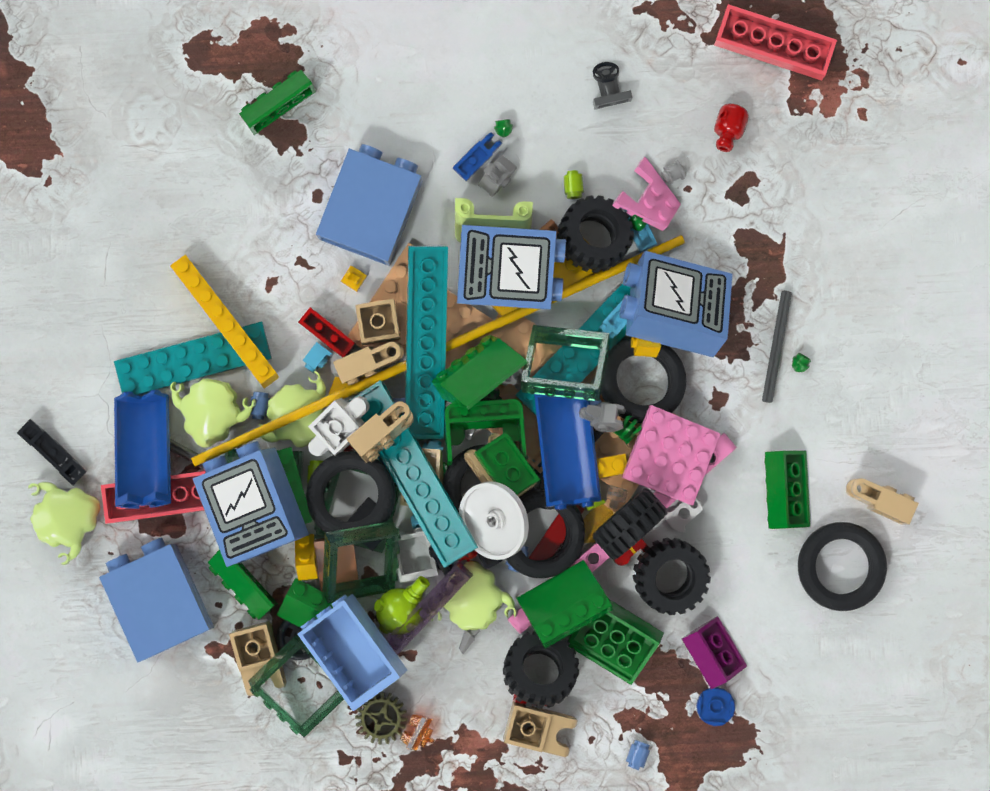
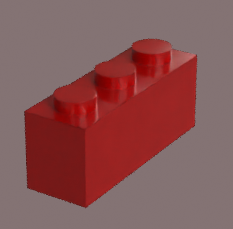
(327, 333)

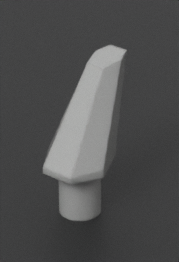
(467, 639)

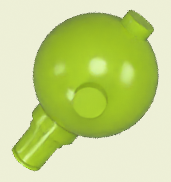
(397, 604)

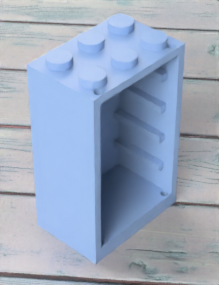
(351, 651)

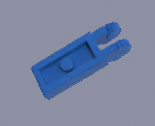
(475, 158)

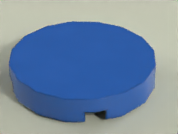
(715, 706)

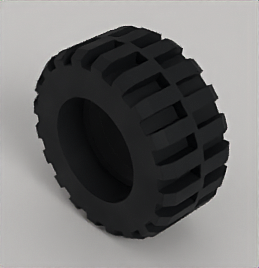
(611, 218)
(630, 524)
(688, 593)
(538, 693)

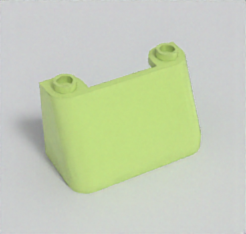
(465, 216)

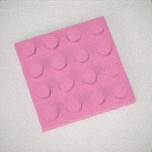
(671, 455)

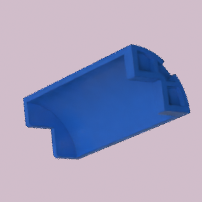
(142, 450)
(567, 452)

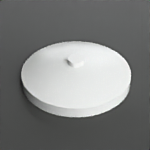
(495, 519)

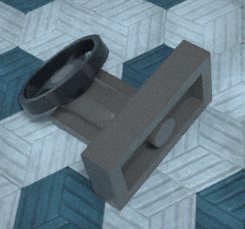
(609, 87)

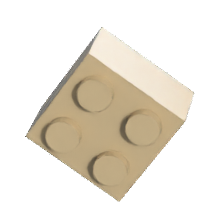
(377, 321)

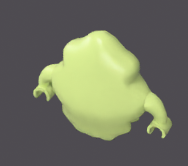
(288, 400)
(210, 410)
(64, 517)
(478, 600)

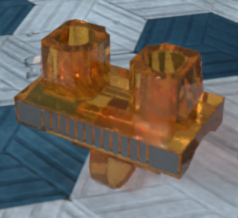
(421, 734)

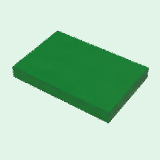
(507, 464)

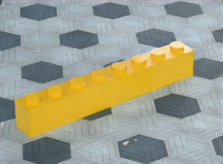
(224, 321)

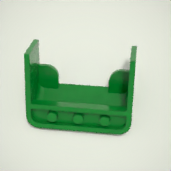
(484, 415)

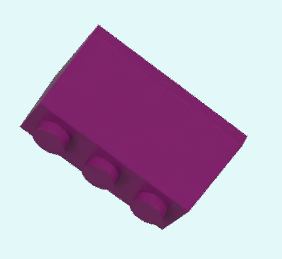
(714, 652)

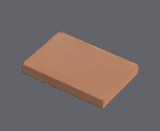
(346, 562)

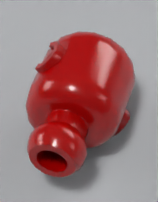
(730, 125)

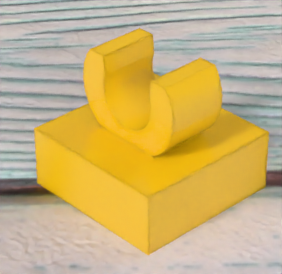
(353, 278)

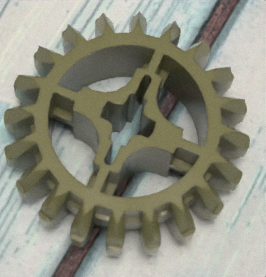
(390, 721)

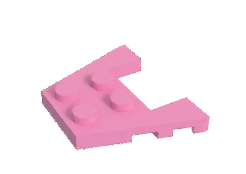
(657, 202)

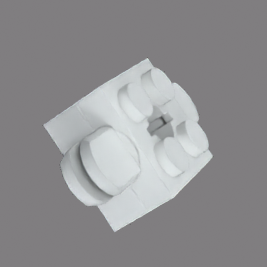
(336, 425)

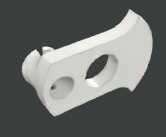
(679, 523)

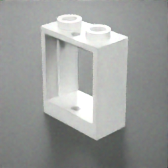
(417, 532)

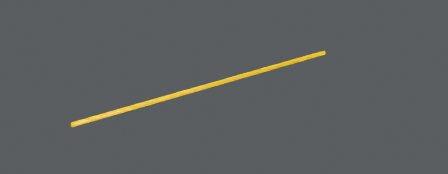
(401, 367)

